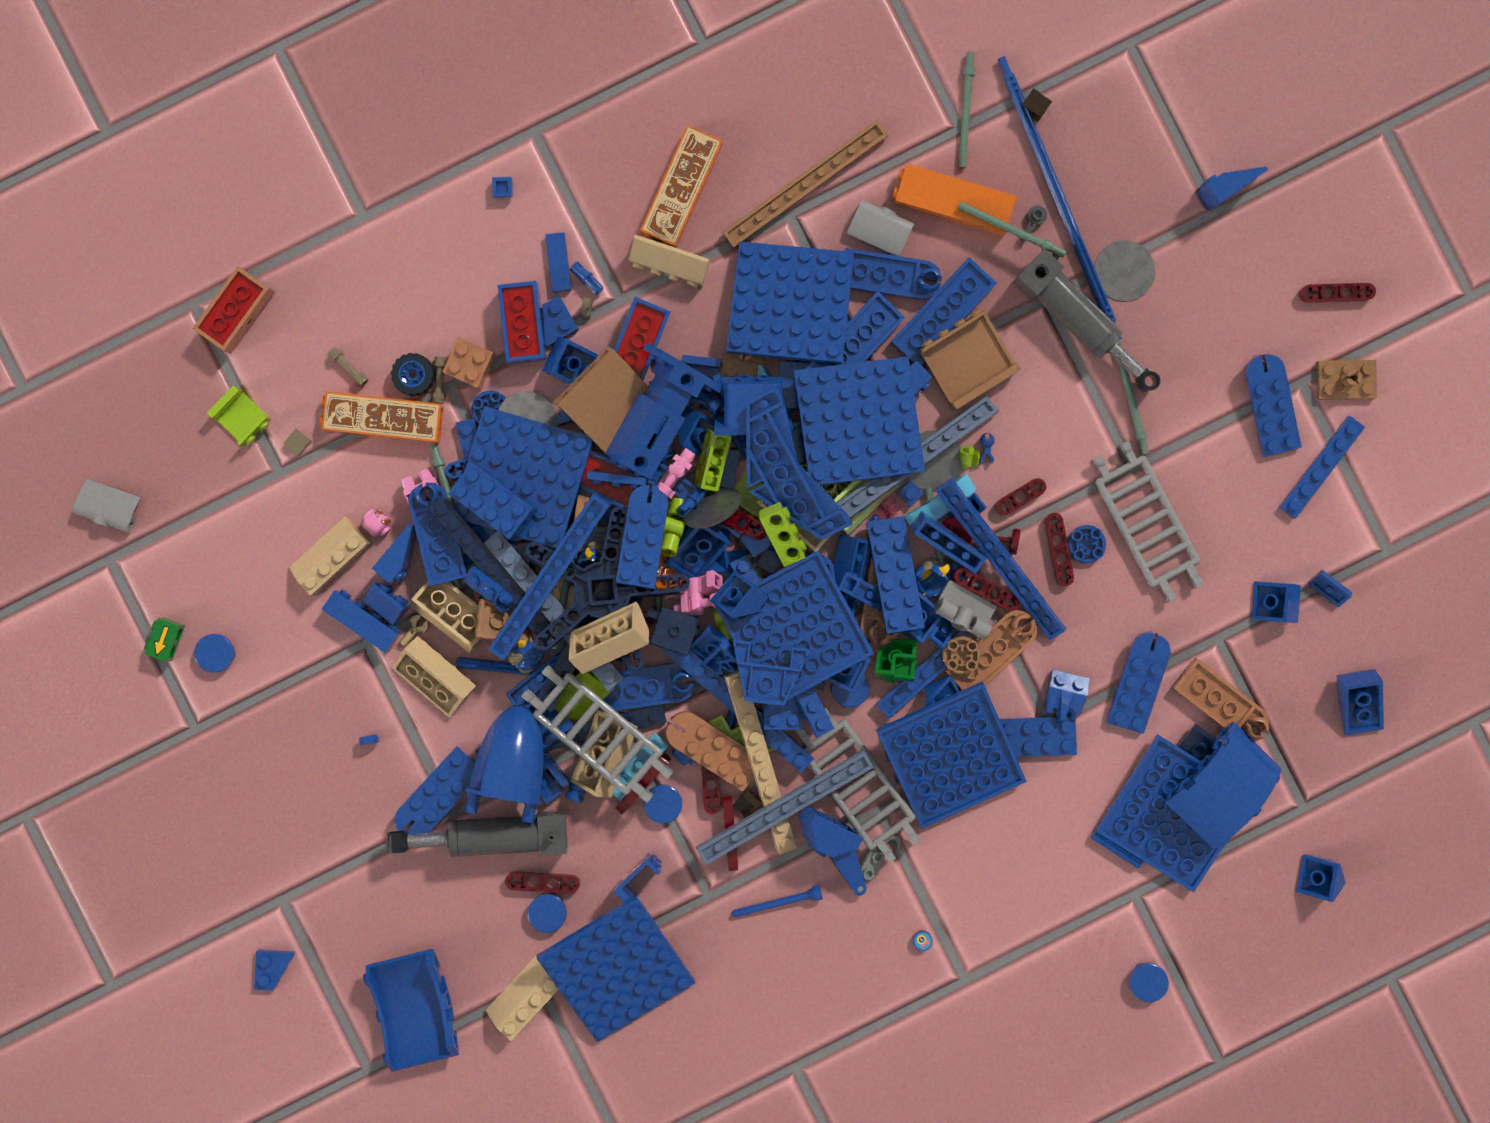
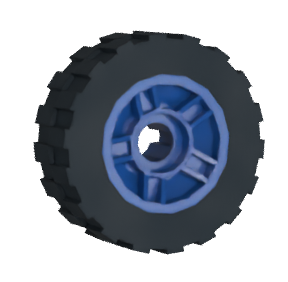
(402, 370)

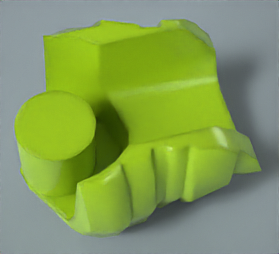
(969, 457)

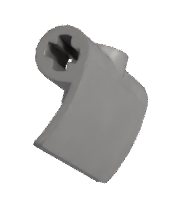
(880, 228)
(106, 505)
(965, 610)

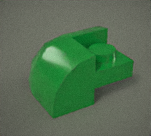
(897, 661)

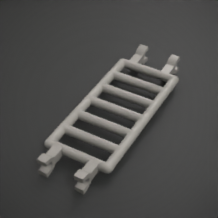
(1150, 476)
(582, 751)
(876, 771)

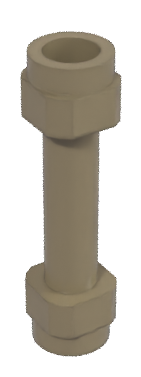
(359, 378)
(438, 396)

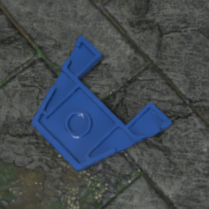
(767, 682)

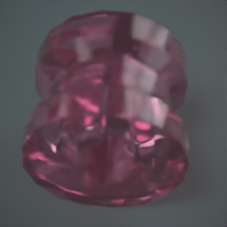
(890, 507)

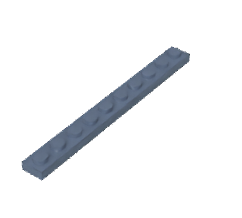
(931, 448)
(552, 607)
(784, 807)

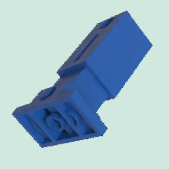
(657, 414)

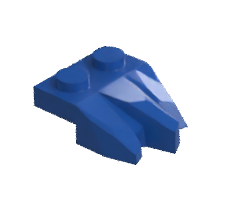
(715, 651)
(1066, 695)

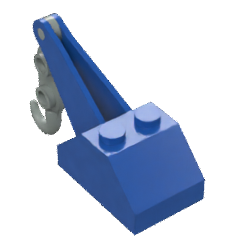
(839, 842)

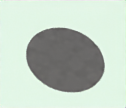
(1125, 270)
(530, 406)
(939, 469)
(714, 508)

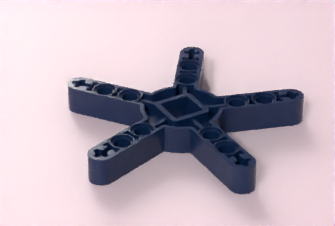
(598, 573)

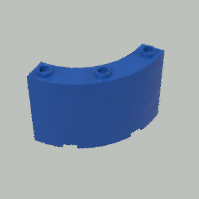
(1226, 788)
(412, 1010)

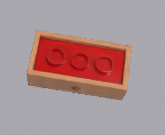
(233, 310)

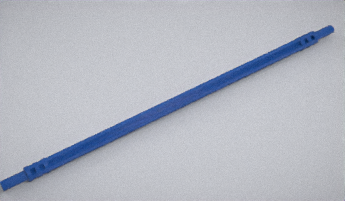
(1056, 190)

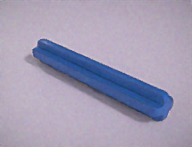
(487, 665)

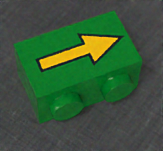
(164, 639)

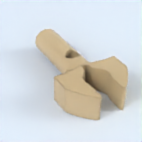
(414, 629)

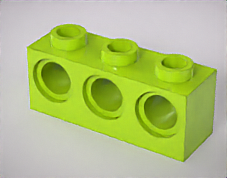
(712, 460)
(782, 543)

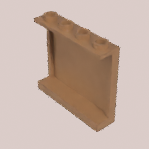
(968, 359)
(602, 397)

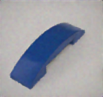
(860, 590)

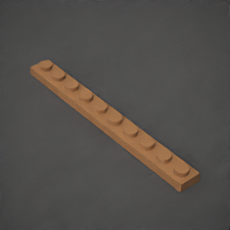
(805, 183)

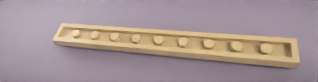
(759, 759)

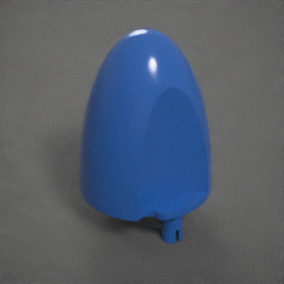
(509, 762)

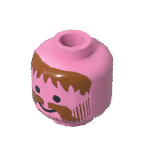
(376, 523)

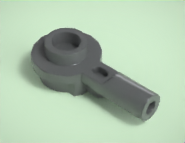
(1036, 216)

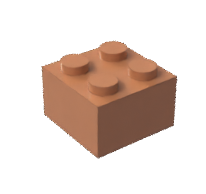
(469, 363)

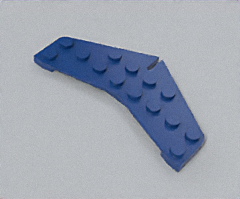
(775, 462)

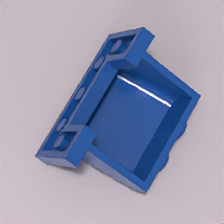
(737, 394)

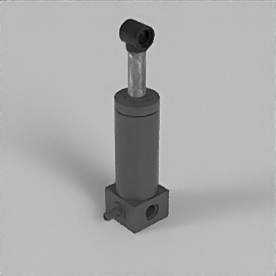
(1079, 314)
(491, 836)

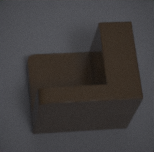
(1037, 104)
(747, 803)

